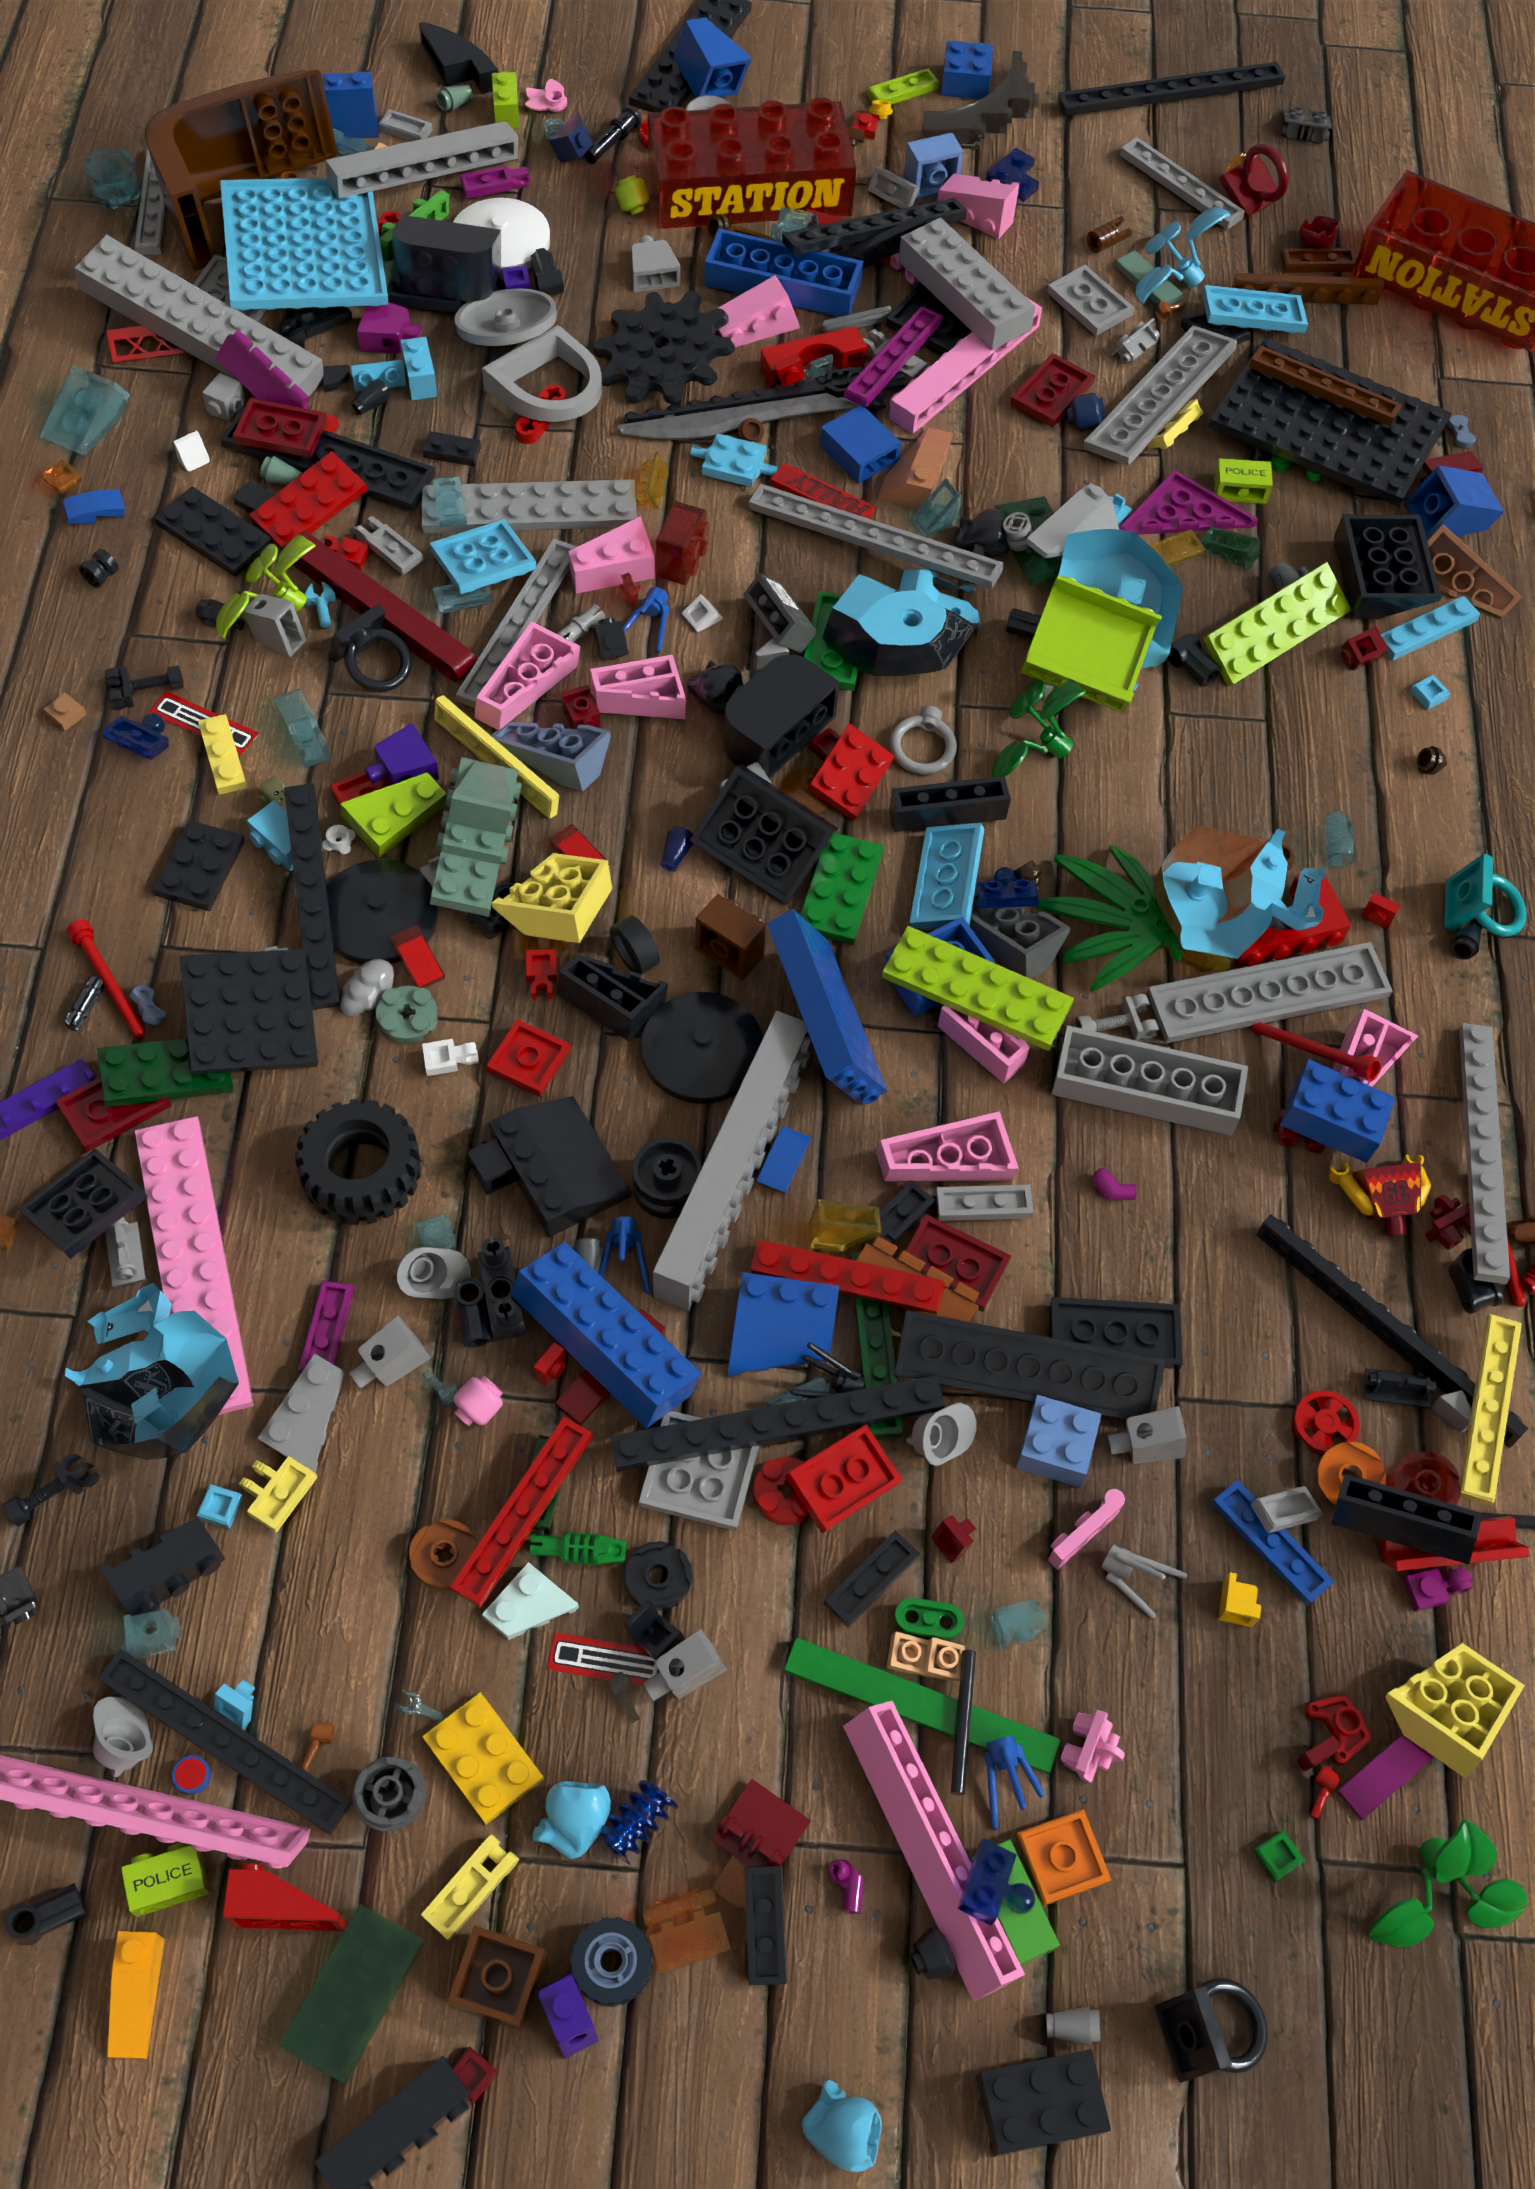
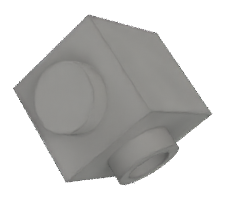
(224, 397)

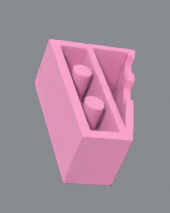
(988, 204)
(607, 557)
(640, 688)
(1374, 1037)
(991, 1047)

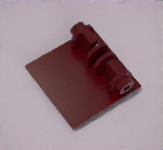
(760, 1827)

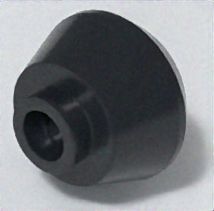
(933, 1956)

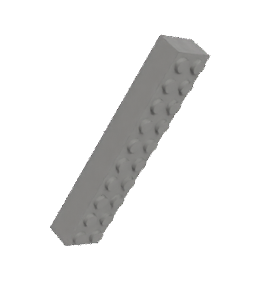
(185, 312)
(731, 1163)

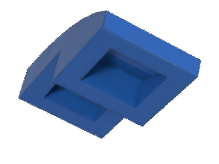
(87, 506)
(784, 1159)

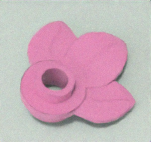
(550, 98)

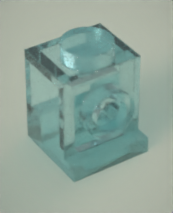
(1018, 1623)
(161, 1641)

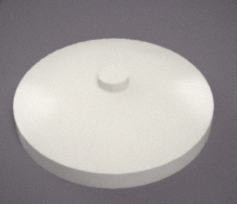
(520, 224)

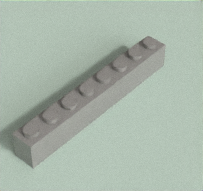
(421, 159)

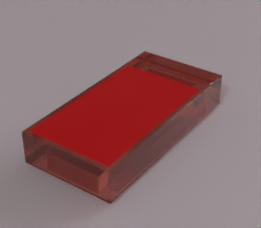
(573, 842)
(417, 957)

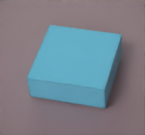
(1430, 692)
(219, 1506)

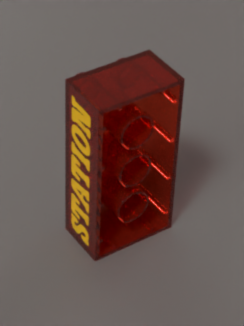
(750, 162)
(1455, 258)

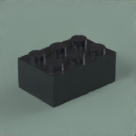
(1043, 2103)

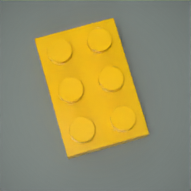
(483, 1758)

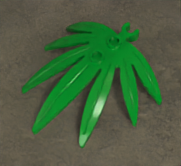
(1139, 914)

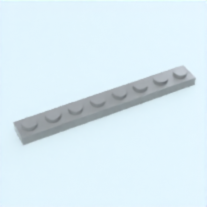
(526, 608)

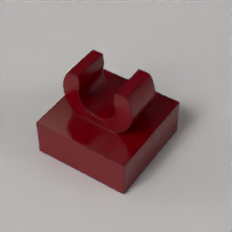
(953, 1537)

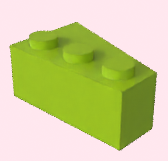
(393, 812)

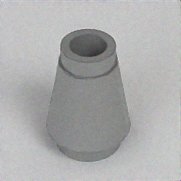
(1074, 2025)

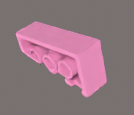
(525, 674)
(951, 1152)

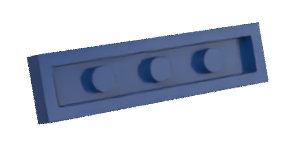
(1276, 1548)

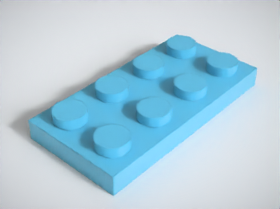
(1254, 309)
(947, 875)

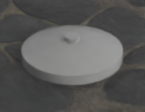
(506, 317)

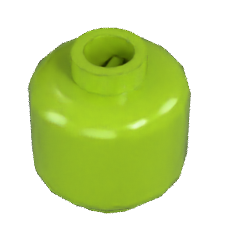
(632, 194)

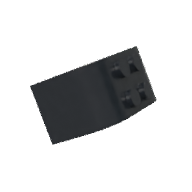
(446, 258)
(778, 712)

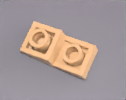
(925, 1657)

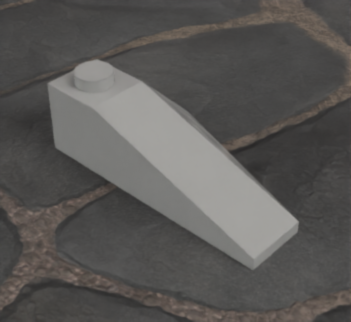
(1082, 512)

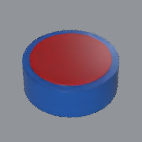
(191, 1775)

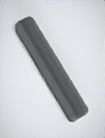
(857, 319)

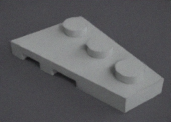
(304, 1414)

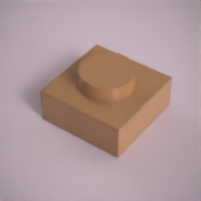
(64, 711)

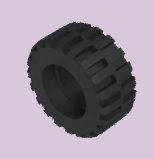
(350, 1126)

